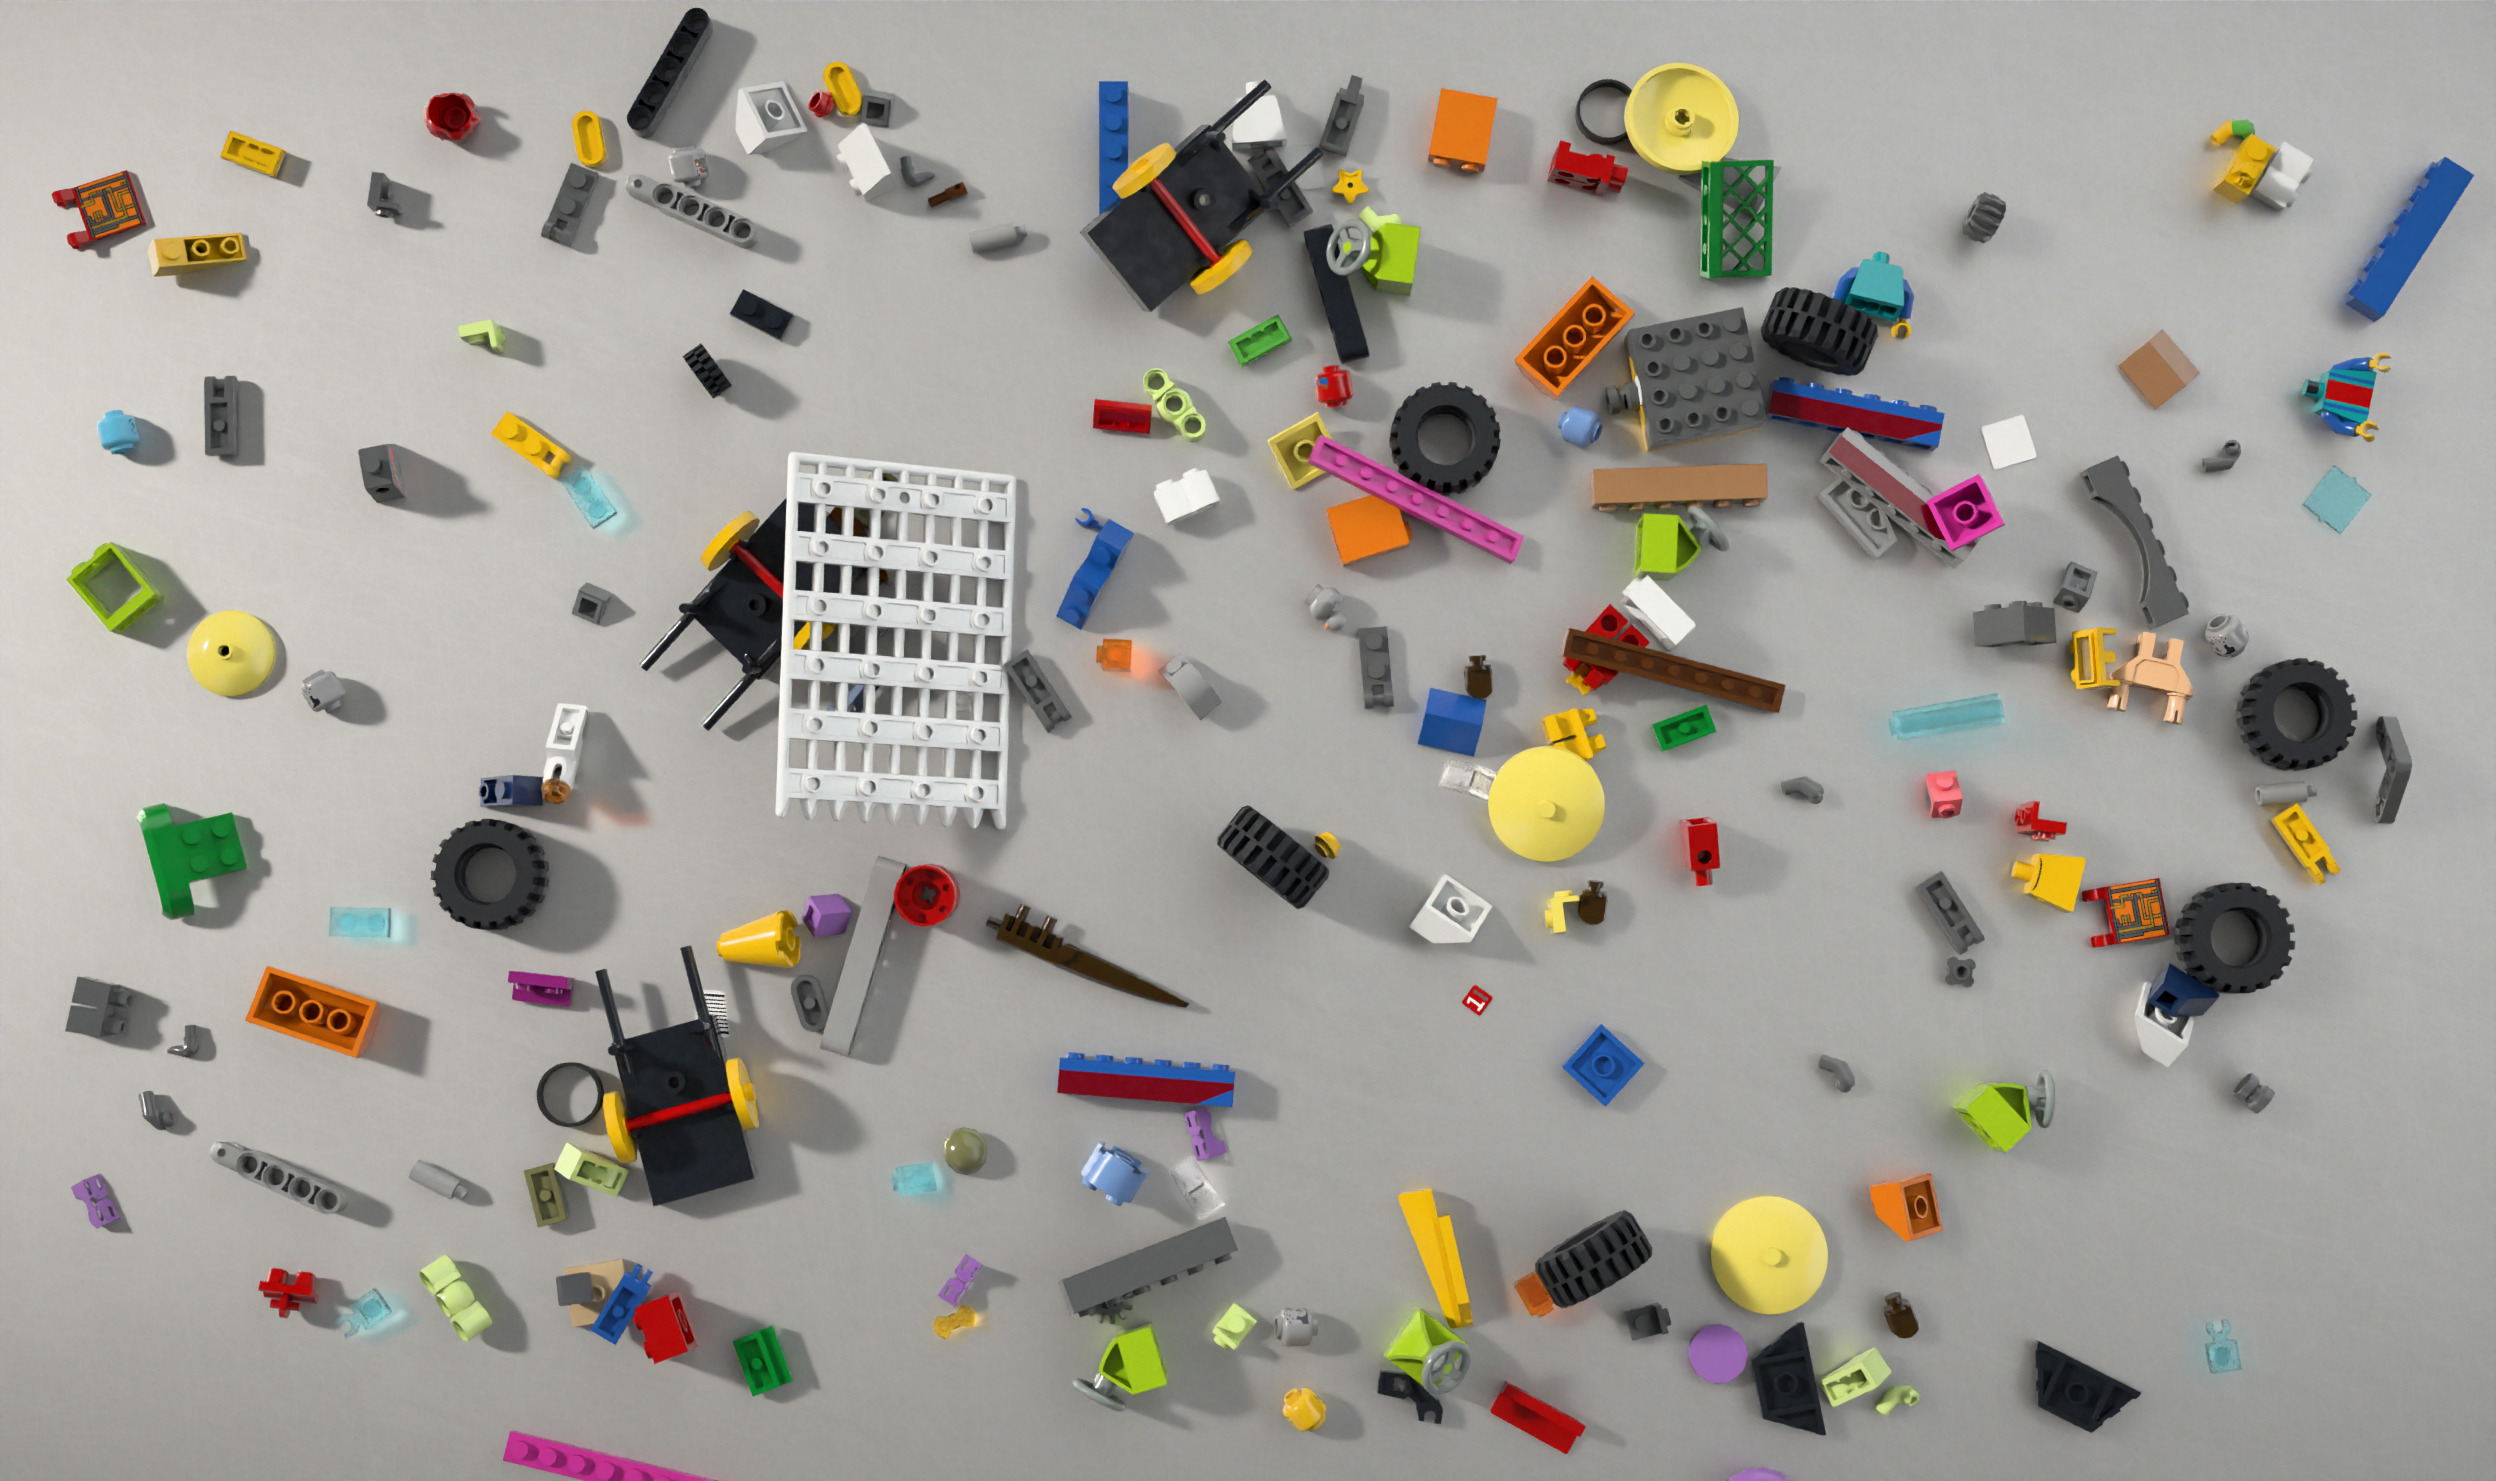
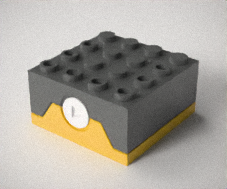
(1695, 379)

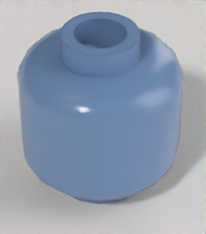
(1580, 426)

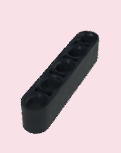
(670, 59)
(1336, 298)

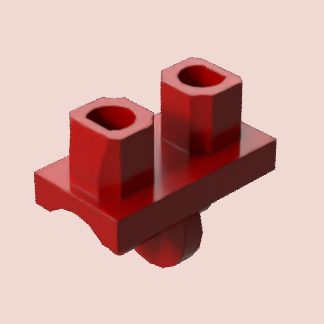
(276, 1288)

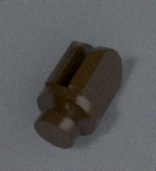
(1478, 677)
(1593, 903)
(1900, 1316)

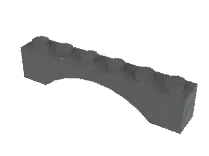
(2110, 487)

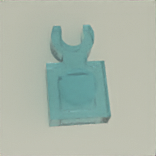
(367, 1311)
(2222, 1353)

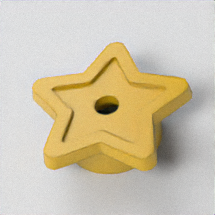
(1342, 186)
(1576, 679)

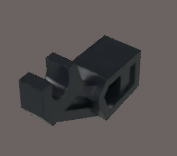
(1422, 1398)

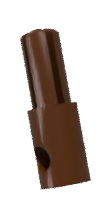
(949, 194)

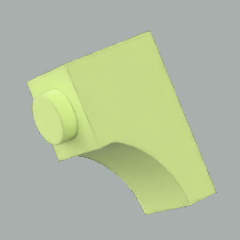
(591, 1169)
(1855, 1377)

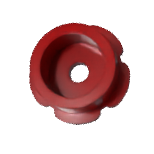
(821, 103)

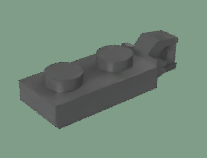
(1343, 118)

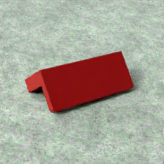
(1536, 1417)

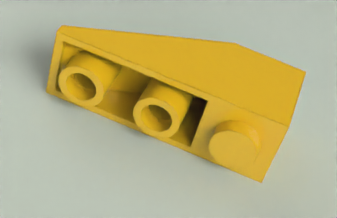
(195, 253)

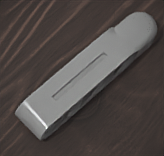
(650, 192)
(236, 1157)

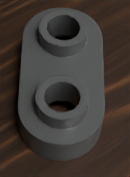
(809, 1003)

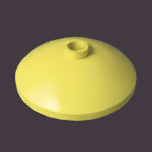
(249, 655)

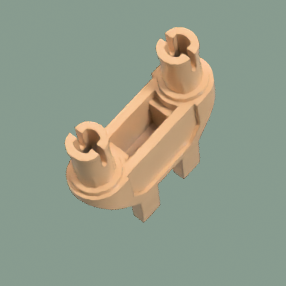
(2154, 674)

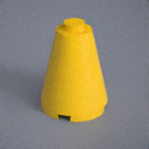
(763, 942)

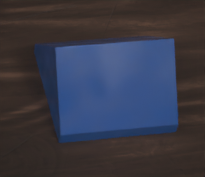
(1452, 722)

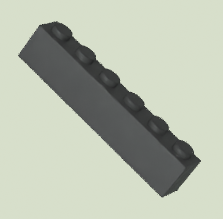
(1147, 1266)

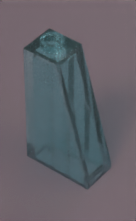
(1948, 717)

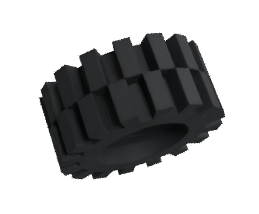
(707, 370)

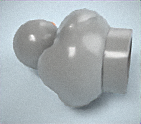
(1321, 605)

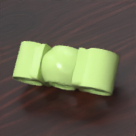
(1167, 393)
(455, 1298)

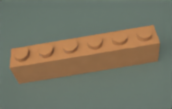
(1679, 486)

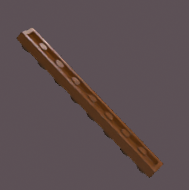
(1672, 670)

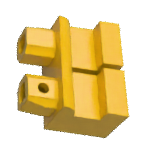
(1572, 724)

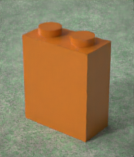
(1462, 130)
(1367, 529)

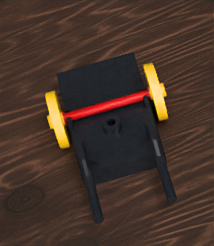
(1160, 229)
(751, 575)
(686, 1134)

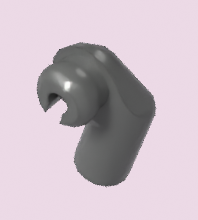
(2225, 459)
(1806, 786)
(1842, 1071)
(151, 1114)

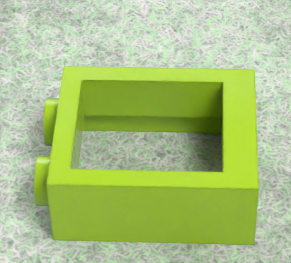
(133, 608)

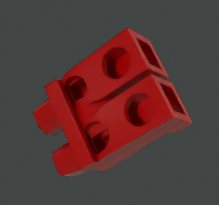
(1586, 171)
(1608, 626)

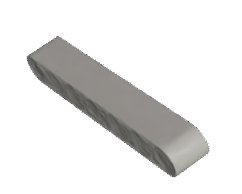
(862, 957)

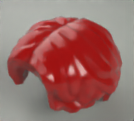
(451, 116)

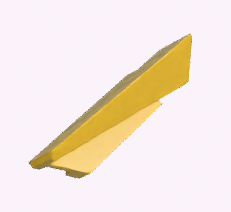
(1439, 1253)

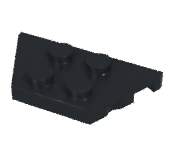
(1787, 1382)
(2076, 1389)

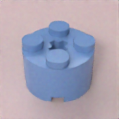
(1113, 1173)

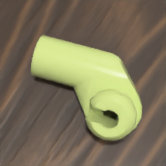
(1375, 221)
(1895, 1396)

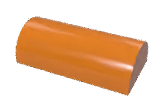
(1573, 338)
(314, 1012)

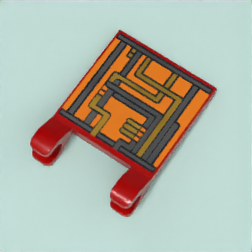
(105, 207)
(2133, 912)

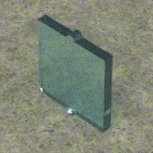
(2337, 499)

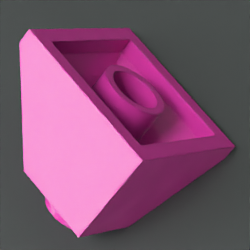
(1966, 512)

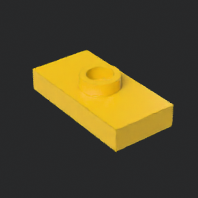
(252, 154)

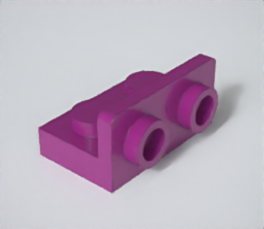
(541, 988)

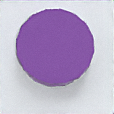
(1717, 1353)

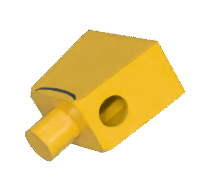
(2051, 879)

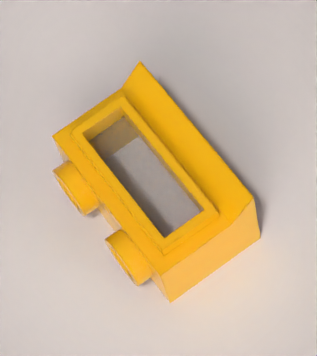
(2091, 658)

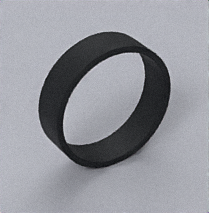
(1584, 130)
(540, 1099)

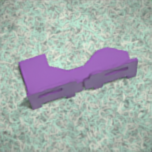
(1213, 1146)
(80, 1191)
(956, 1284)

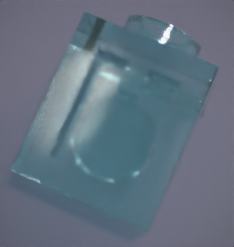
(914, 1178)

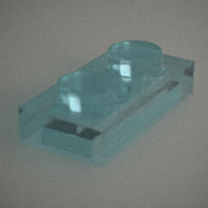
(588, 497)
(360, 922)

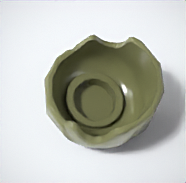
(965, 1151)

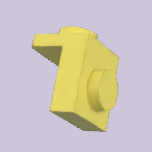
(1555, 915)

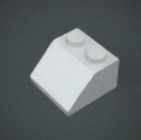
(866, 164)

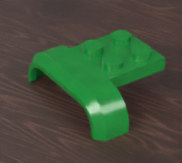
(188, 854)

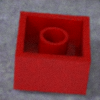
(664, 1327)

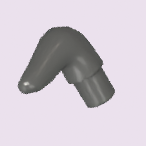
(909, 175)
(190, 1043)

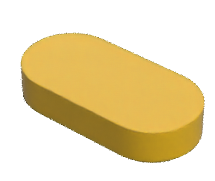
(843, 89)
(589, 139)

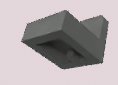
(379, 192)
(2075, 587)
(1647, 1321)

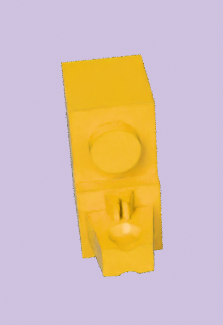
(2244, 169)

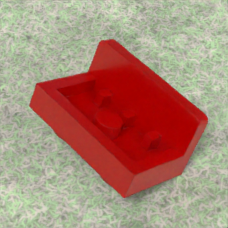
(2041, 830)

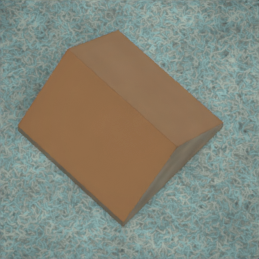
(2159, 369)

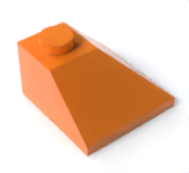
(1908, 1206)

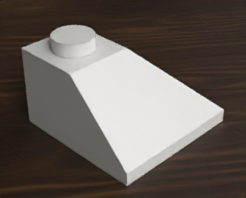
(767, 117)
(1450, 913)
(2159, 1033)

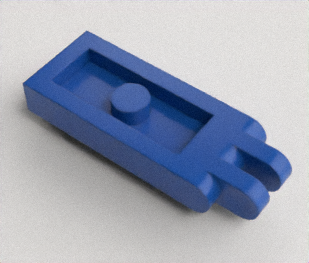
(621, 1305)

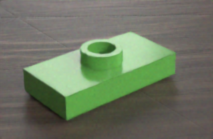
(1259, 341)

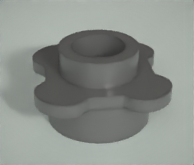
(1952, 972)

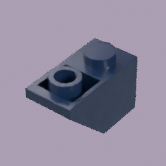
(511, 791)
(2180, 994)

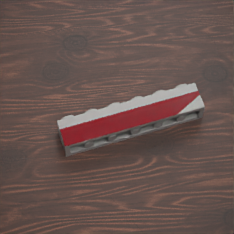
(1891, 491)

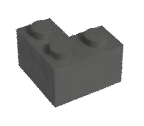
(2015, 625)

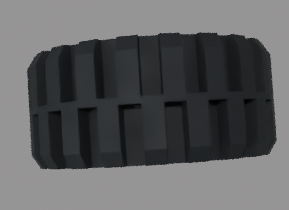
(1819, 331)
(1456, 402)
(2333, 709)
(1273, 857)
(452, 866)
(2271, 929)
(1593, 1259)

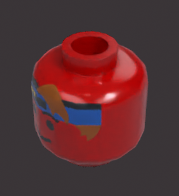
(1333, 386)

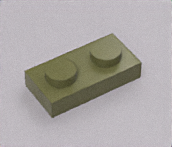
(546, 1195)

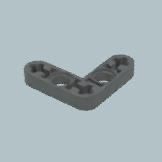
(2397, 771)

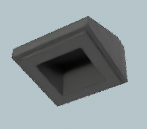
(877, 107)
(591, 603)
(574, 1288)

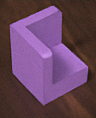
(826, 915)

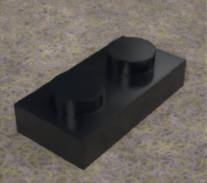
(762, 315)

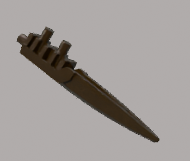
(1048, 947)

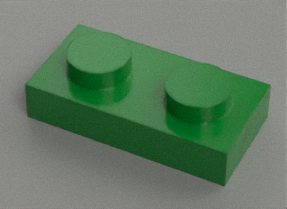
(1683, 728)

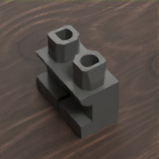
(105, 998)

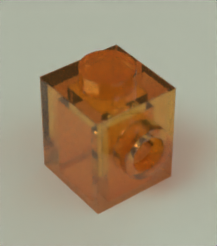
(1115, 655)
(1533, 1295)

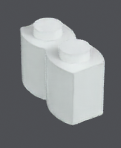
(2282, 176)
(1186, 497)

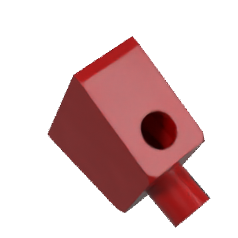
(1697, 836)

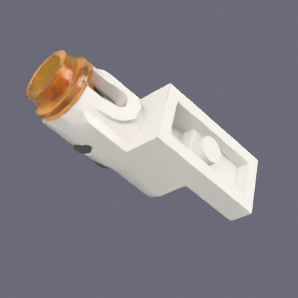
(563, 752)

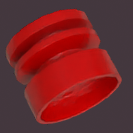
(911, 887)

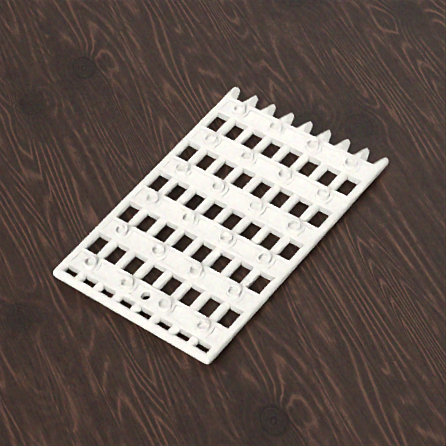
(899, 614)

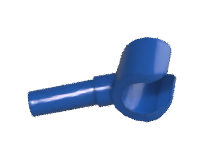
(1091, 522)

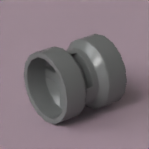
(1622, 398)
(2255, 1095)

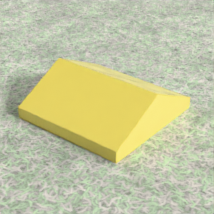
(1294, 447)

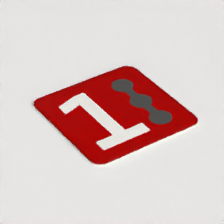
(1477, 1000)

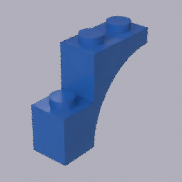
(1094, 573)

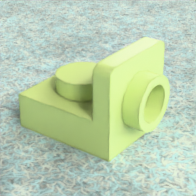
(478, 332)
(1233, 1327)

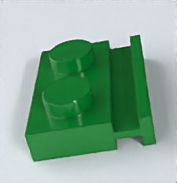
(763, 1360)

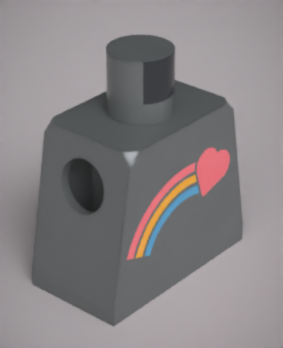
(382, 470)

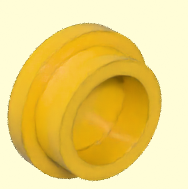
(1327, 845)

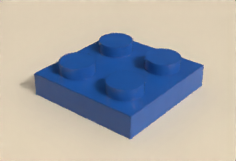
(1602, 1065)

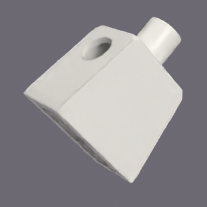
(1259, 125)

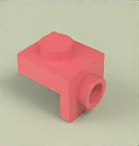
(1944, 794)

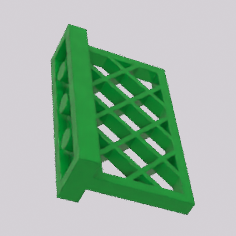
(1712, 218)

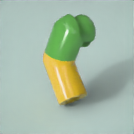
(2232, 127)

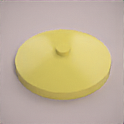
(1681, 118)
(1546, 803)
(1768, 1255)

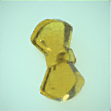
(964, 1316)

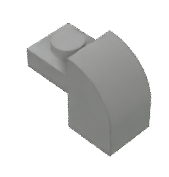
(1190, 686)

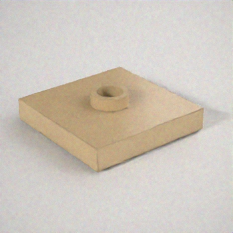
(604, 1280)

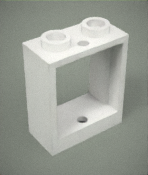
(1657, 612)

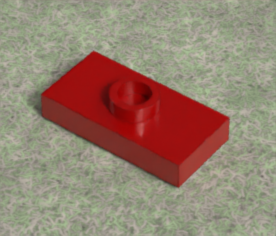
(1122, 416)

